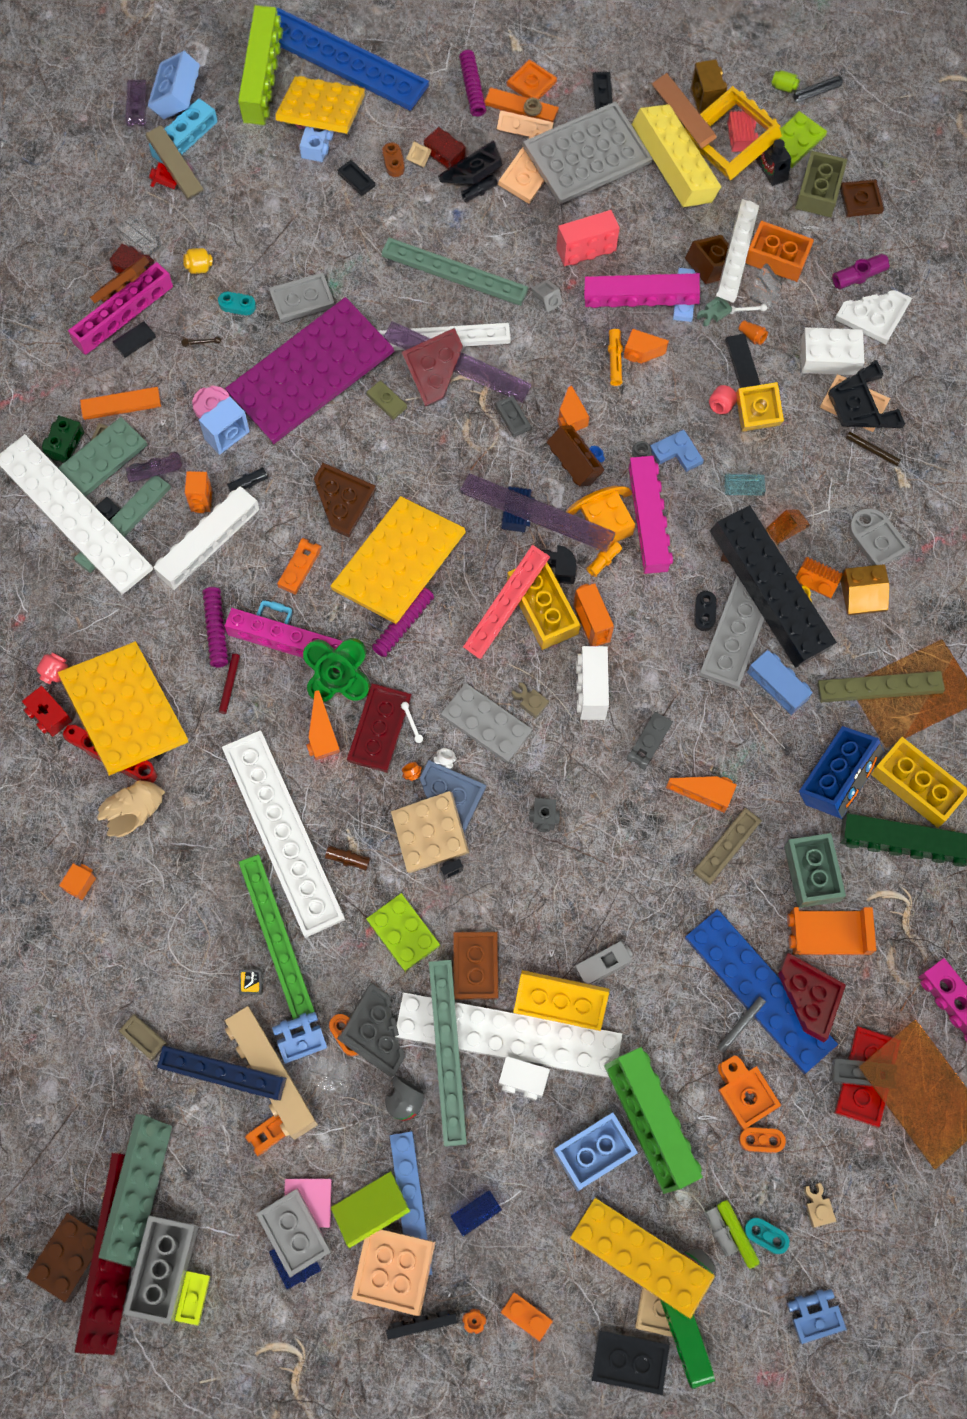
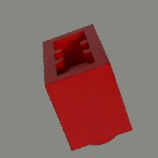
(42, 701)

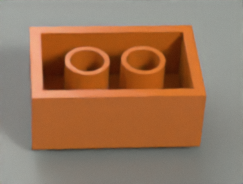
(780, 249)

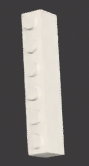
(206, 537)

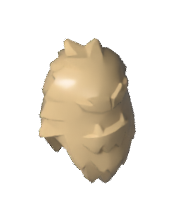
(130, 807)

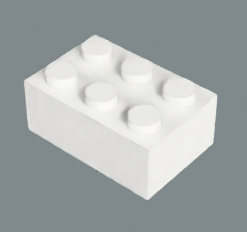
(832, 351)
(592, 683)

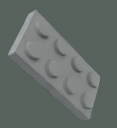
(486, 723)

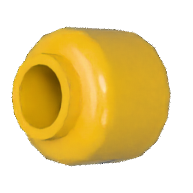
(197, 260)

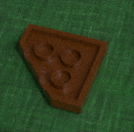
(342, 497)

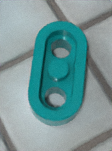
(235, 304)
(766, 1235)

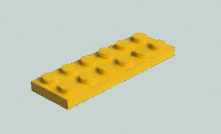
(643, 1258)

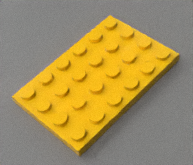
(398, 559)
(122, 708)

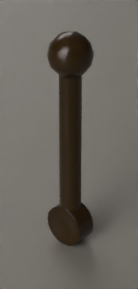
(185, 343)

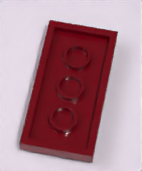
(379, 728)

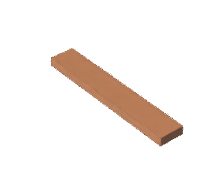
(684, 110)

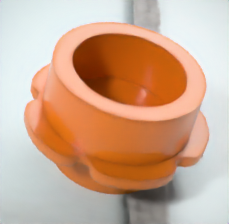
(411, 771)
(467, 1320)

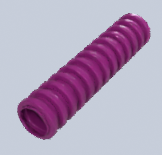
(472, 83)
(215, 627)
(396, 631)

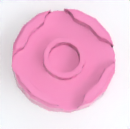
(207, 399)

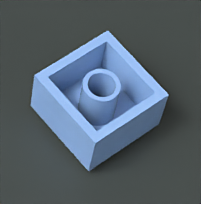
(224, 425)

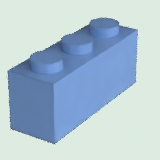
(779, 682)

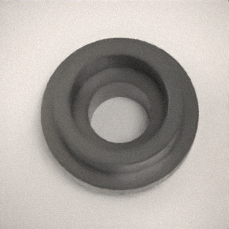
(641, 445)

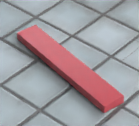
(506, 601)

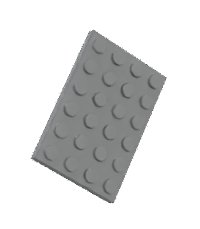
(587, 152)

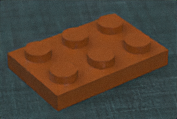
(120, 281)
(475, 965)

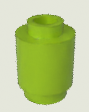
(785, 81)

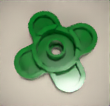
(346, 659)

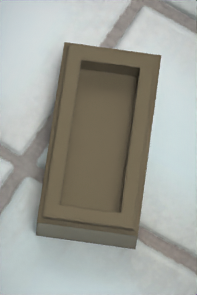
(142, 1037)

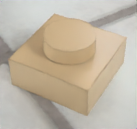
(418, 154)

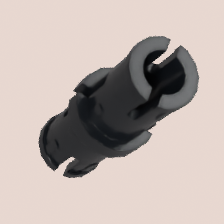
(479, 188)
(248, 480)

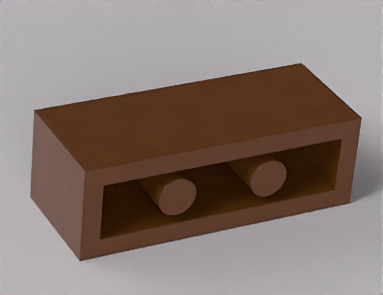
(575, 456)

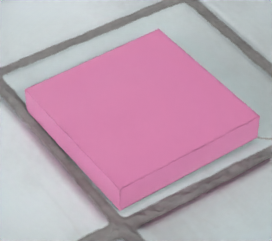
(316, 1195)

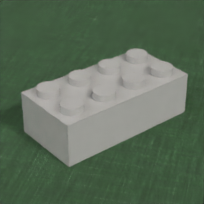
(161, 1270)

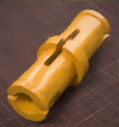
(604, 559)

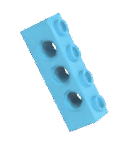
(189, 126)

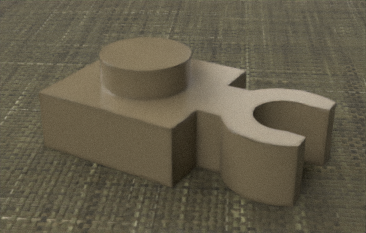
(531, 702)

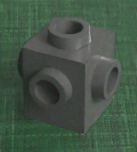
(544, 814)

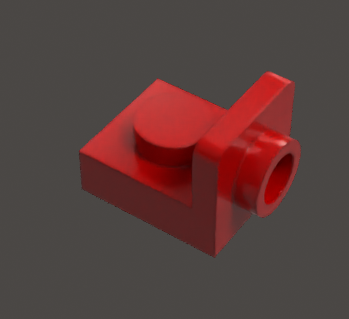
(162, 176)

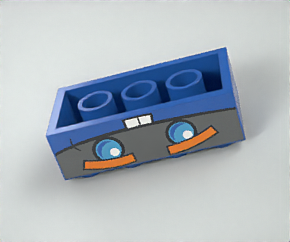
(842, 772)

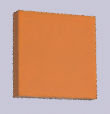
(531, 80)

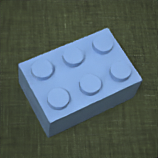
(174, 85)
(595, 1151)

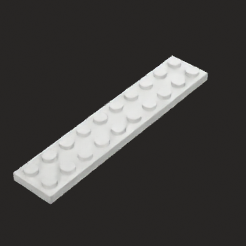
(74, 514)
(283, 834)
(514, 1036)

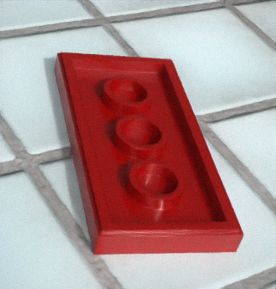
(861, 1101)

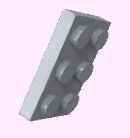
(301, 297)
(293, 1232)

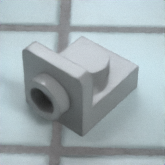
(548, 294)

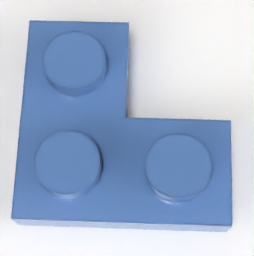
(677, 446)

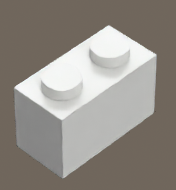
(523, 1078)

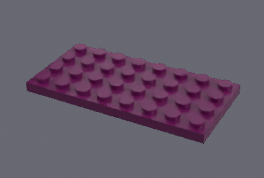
(309, 370)

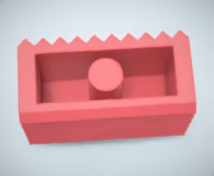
(741, 130)

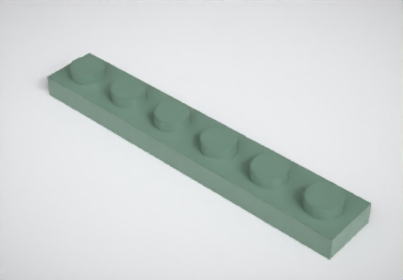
(133, 512)

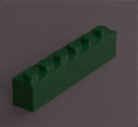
(905, 839)

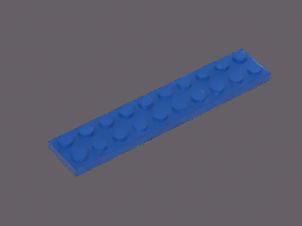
(350, 61)

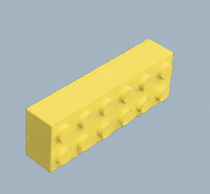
(676, 155)

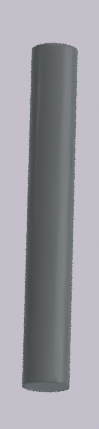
(741, 1024)

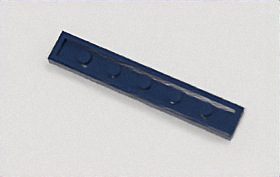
(221, 1073)

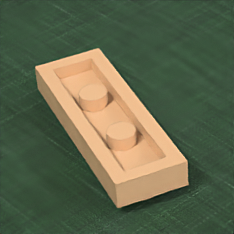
(522, 124)

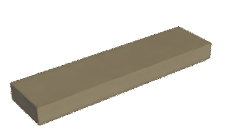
(174, 162)
(727, 846)

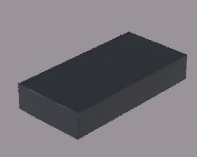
(356, 178)
(134, 339)

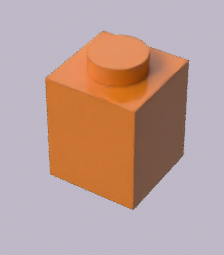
(78, 881)

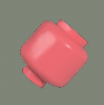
(723, 399)
(50, 666)

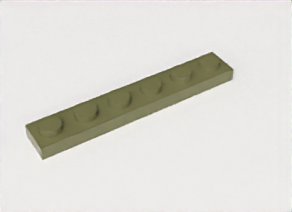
(880, 686)

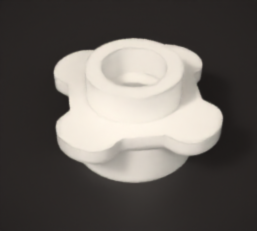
(445, 758)

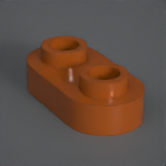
(392, 158)

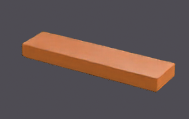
(515, 104)
(120, 403)

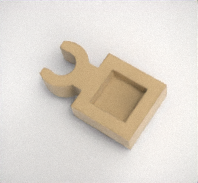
(819, 1210)

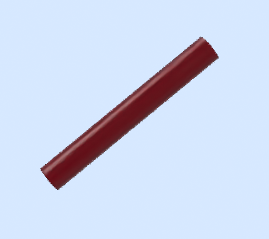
(229, 684)

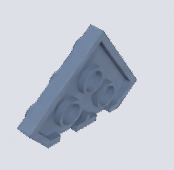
(466, 791)

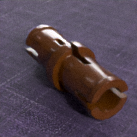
(347, 857)

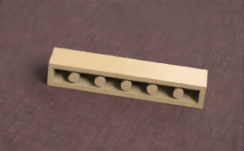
(262, 1057)

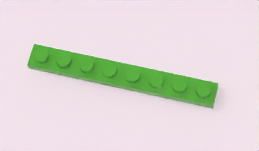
(276, 936)

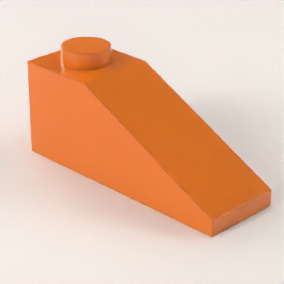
(321, 733)
(710, 791)

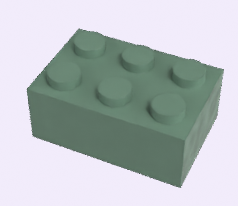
(814, 870)

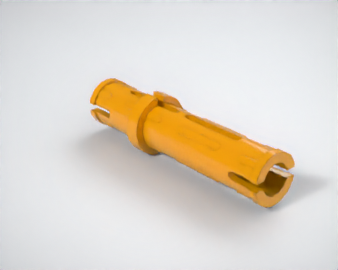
(615, 349)

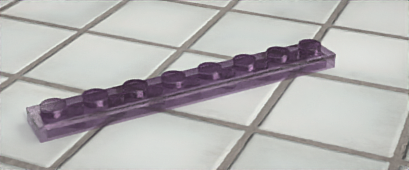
(538, 512)

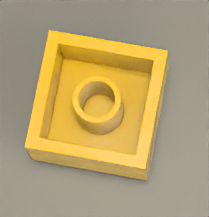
(759, 407)

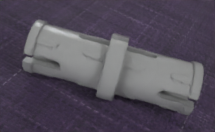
(720, 1231)

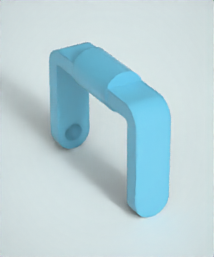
(276, 606)

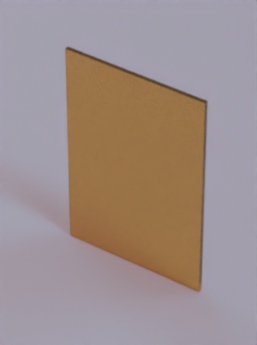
(911, 714)
(921, 1092)

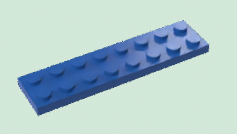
(751, 977)

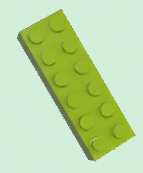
(260, 65)

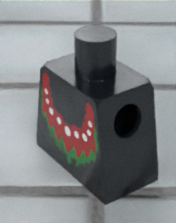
(775, 163)

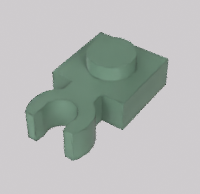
(715, 310)

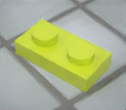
(192, 1298)

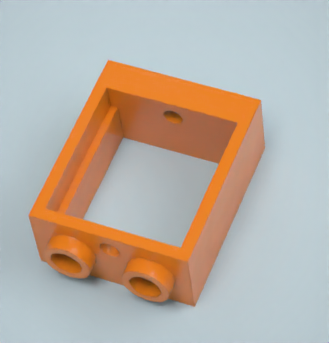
(593, 615)

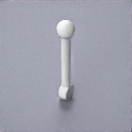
(763, 307)
(418, 738)

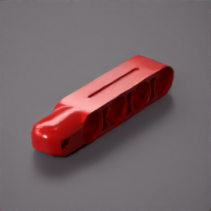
(80, 739)

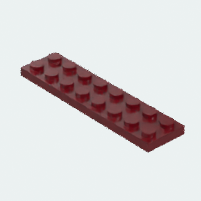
(105, 1284)

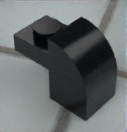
(564, 564)

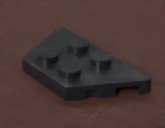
(474, 167)

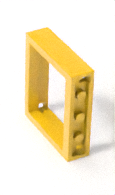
(717, 110)

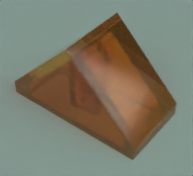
(787, 525)

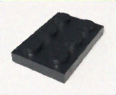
(630, 1362)

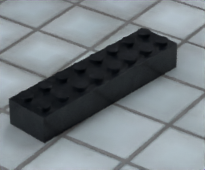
(772, 586)

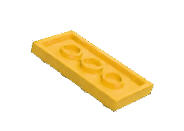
(561, 1000)

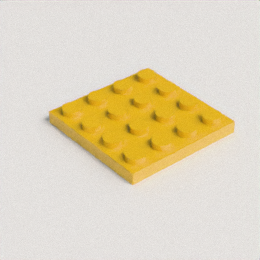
(320, 104)

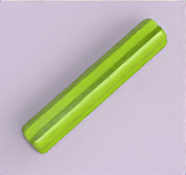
(738, 1234)

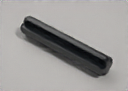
(818, 88)

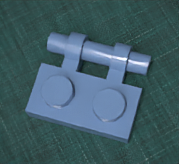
(301, 1043)
(817, 1324)

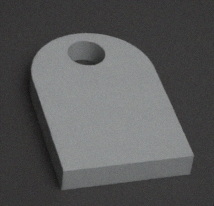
(878, 539)

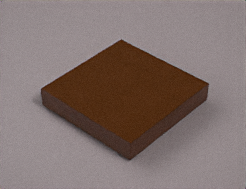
(861, 198)

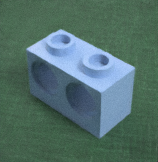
(315, 143)

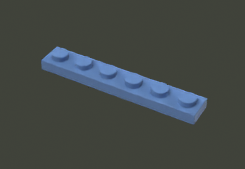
(408, 1181)

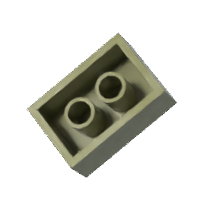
(821, 184)

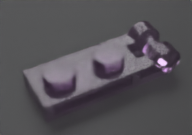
(136, 102)
(154, 467)

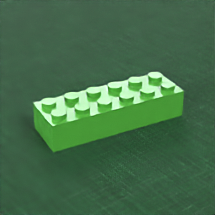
(653, 1121)

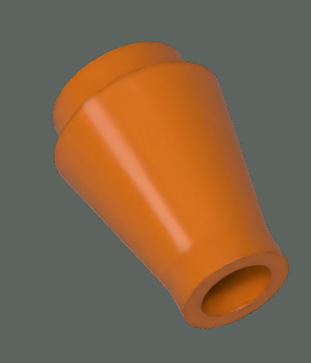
(753, 332)

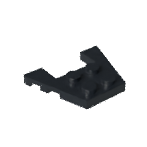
(856, 405)

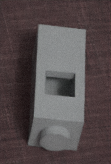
(603, 964)

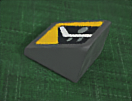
(250, 982)

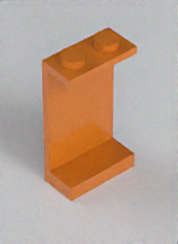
(832, 932)

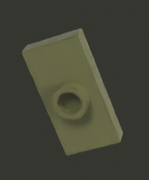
(386, 400)

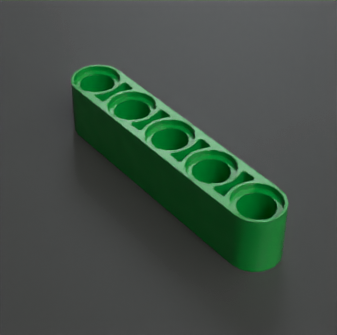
(689, 1347)

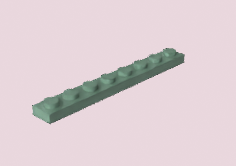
(454, 271)
(447, 1053)

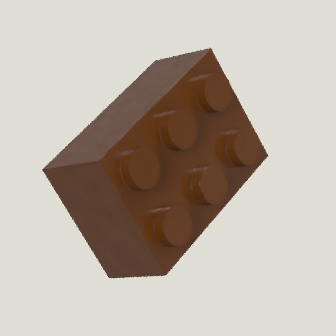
(65, 1259)

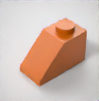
(644, 347)
(572, 411)

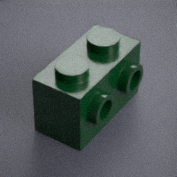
(62, 439)

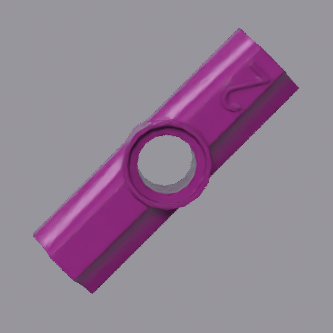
(860, 271)

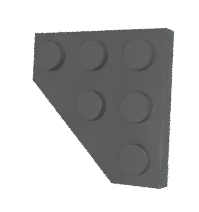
(373, 1031)

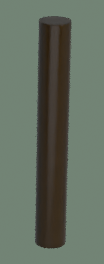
(873, 449)

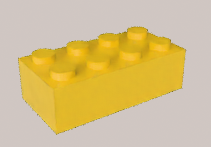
(548, 610)
(920, 782)

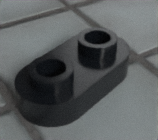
(705, 609)

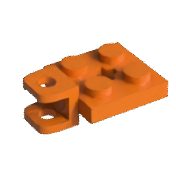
(744, 1081)

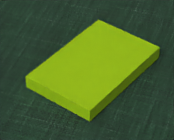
(370, 1209)

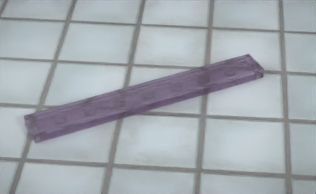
(466, 365)

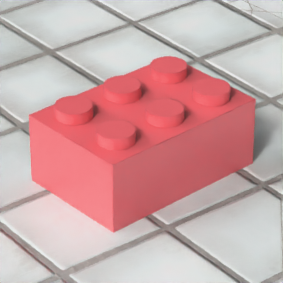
(587, 238)

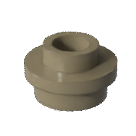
(532, 107)

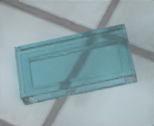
(744, 484)

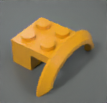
(607, 510)

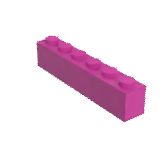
(642, 290)
(649, 514)

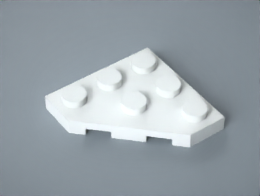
(875, 314)

